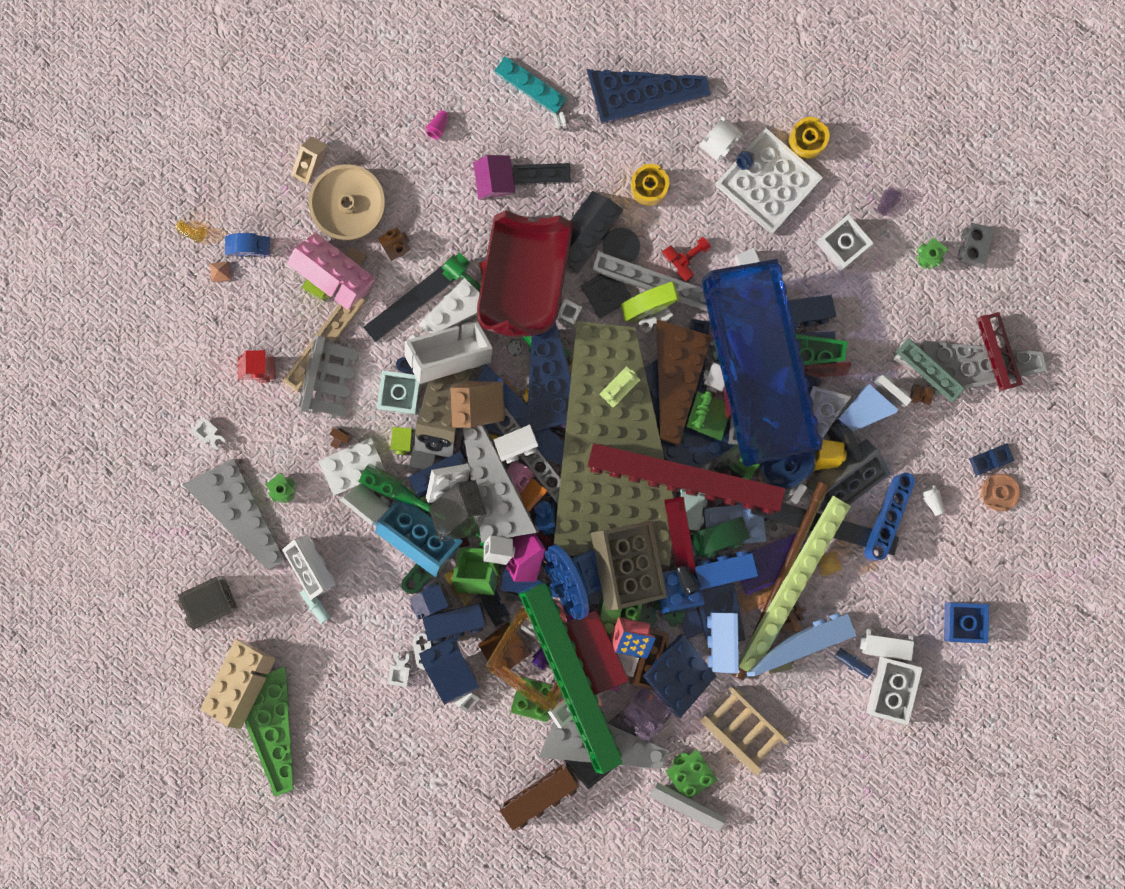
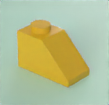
(830, 456)

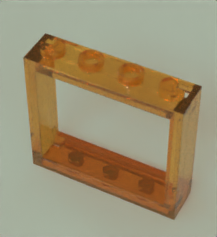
(547, 702)

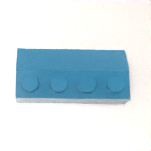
(416, 537)

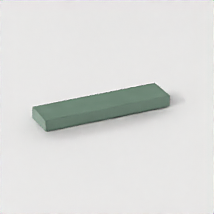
(930, 370)

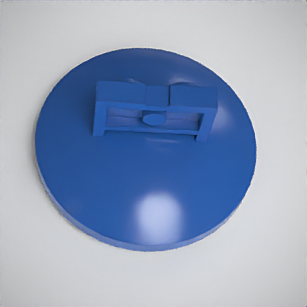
(572, 579)

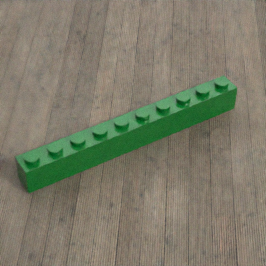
(571, 678)

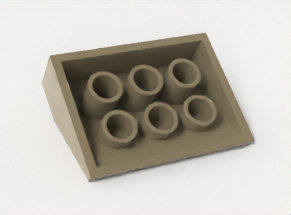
(628, 565)

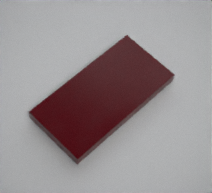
(596, 652)

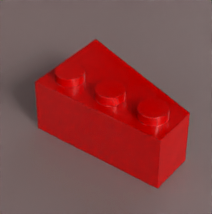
(257, 366)

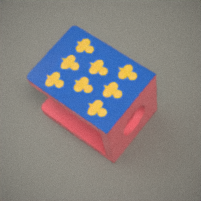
(631, 638)

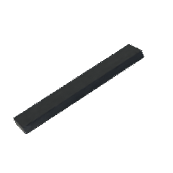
(407, 304)

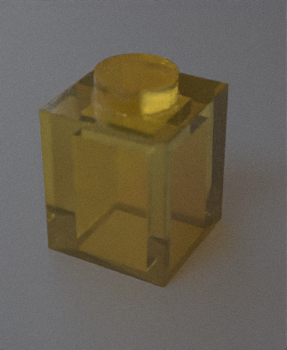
(829, 564)

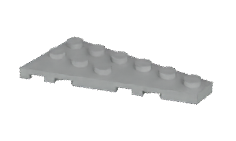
(972, 366)
(501, 499)
(231, 502)
(567, 745)

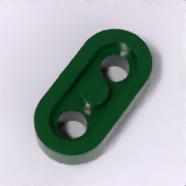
(418, 577)

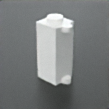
(887, 646)

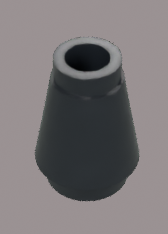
(688, 582)

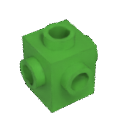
(931, 254)
(275, 486)

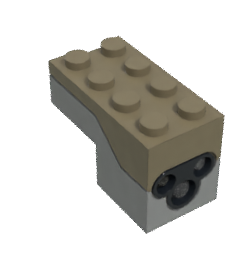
(434, 421)

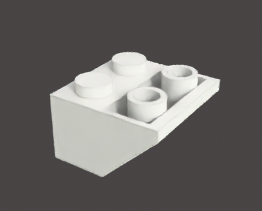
(516, 443)

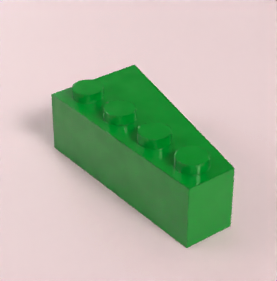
(821, 350)

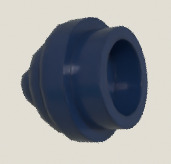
(745, 160)

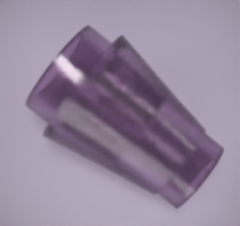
(888, 200)

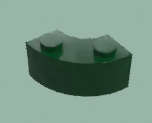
(720, 536)

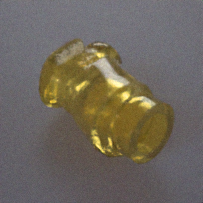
(188, 231)

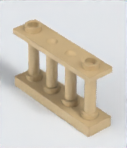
(739, 748)

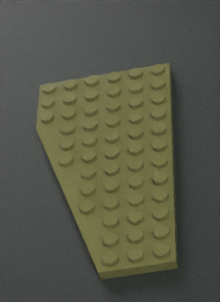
(594, 500)

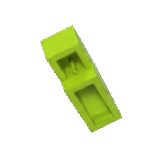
(650, 302)

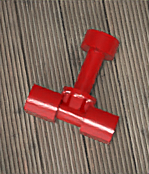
(682, 262)

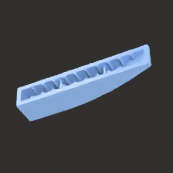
(810, 640)

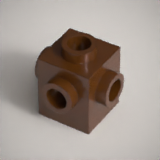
(395, 243)

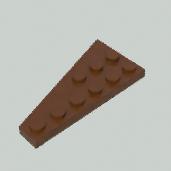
(679, 366)

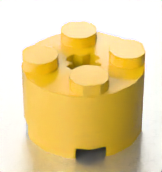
(816, 131)
(640, 178)

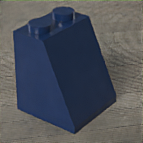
(449, 670)

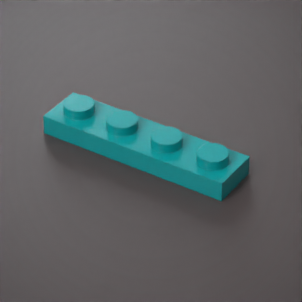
(530, 85)

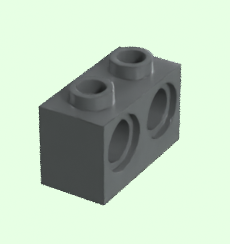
(980, 247)

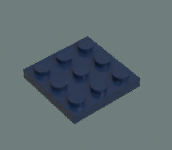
(679, 675)

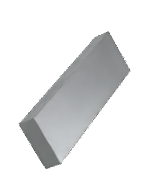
(687, 806)

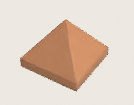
(220, 271)

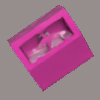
(527, 558)

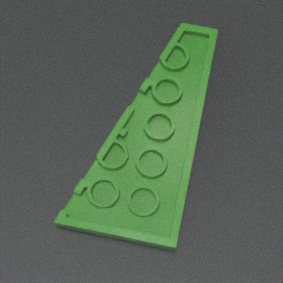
(270, 731)

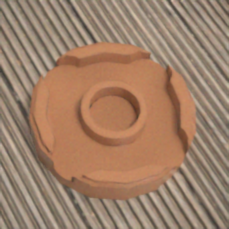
(1000, 492)

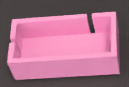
(328, 268)

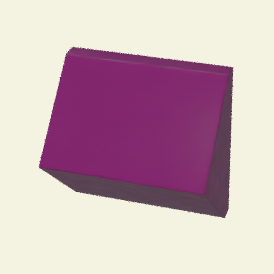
(494, 176)

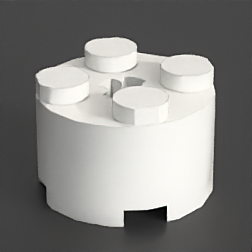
(720, 139)

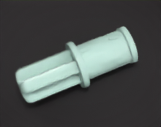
(316, 607)

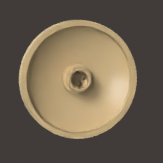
(346, 202)

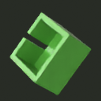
(474, 574)

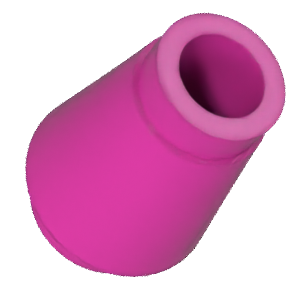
(437, 125)

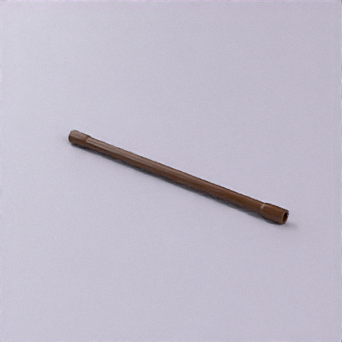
(817, 498)

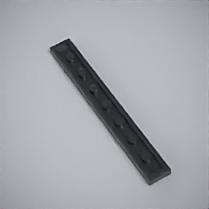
(846, 532)

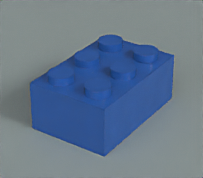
(726, 570)

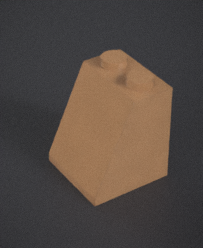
(477, 403)

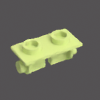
(620, 386)

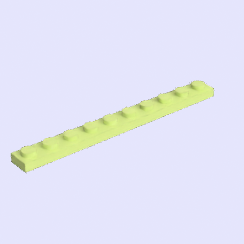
(794, 583)

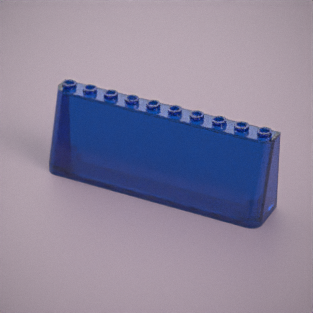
(761, 362)

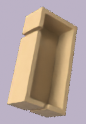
(236, 685)

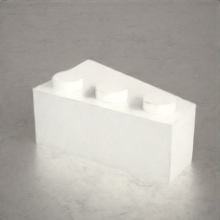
(455, 308)

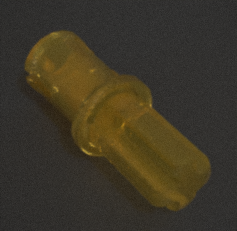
(465, 598)

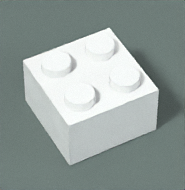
(844, 242)

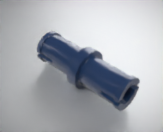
(853, 663)

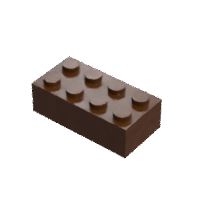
(539, 796)

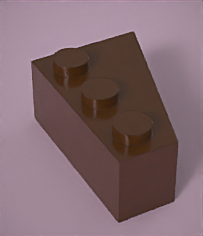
(659, 646)

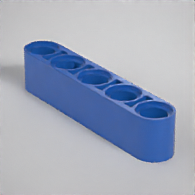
(883, 523)

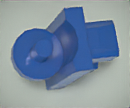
(545, 516)

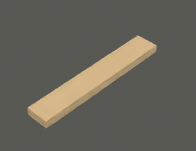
(332, 330)

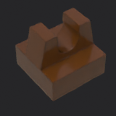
(340, 437)

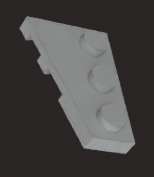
(827, 407)

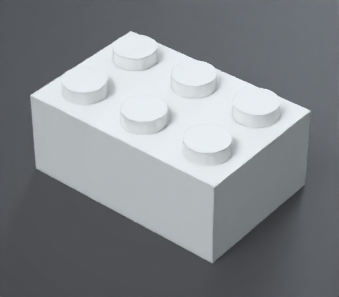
(894, 690)

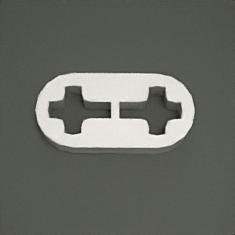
(418, 649)

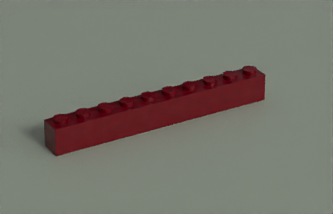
(685, 478)

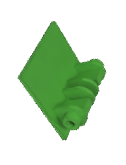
(707, 415)
(525, 707)

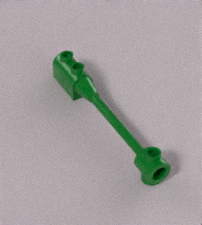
(457, 266)
(392, 488)

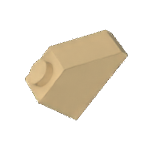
(309, 159)

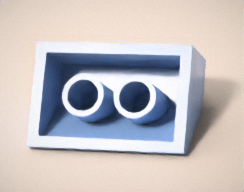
(723, 642)

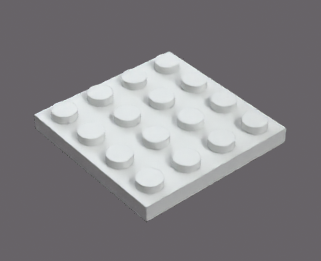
(772, 185)

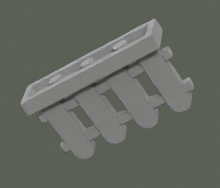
(324, 367)

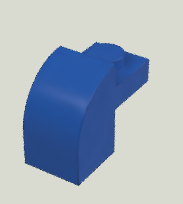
(247, 244)

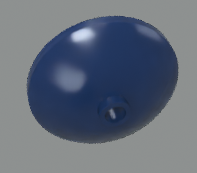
(781, 472)

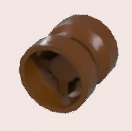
(921, 394)

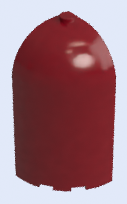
(524, 274)

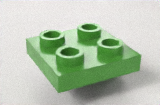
(691, 774)

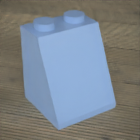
(865, 409)

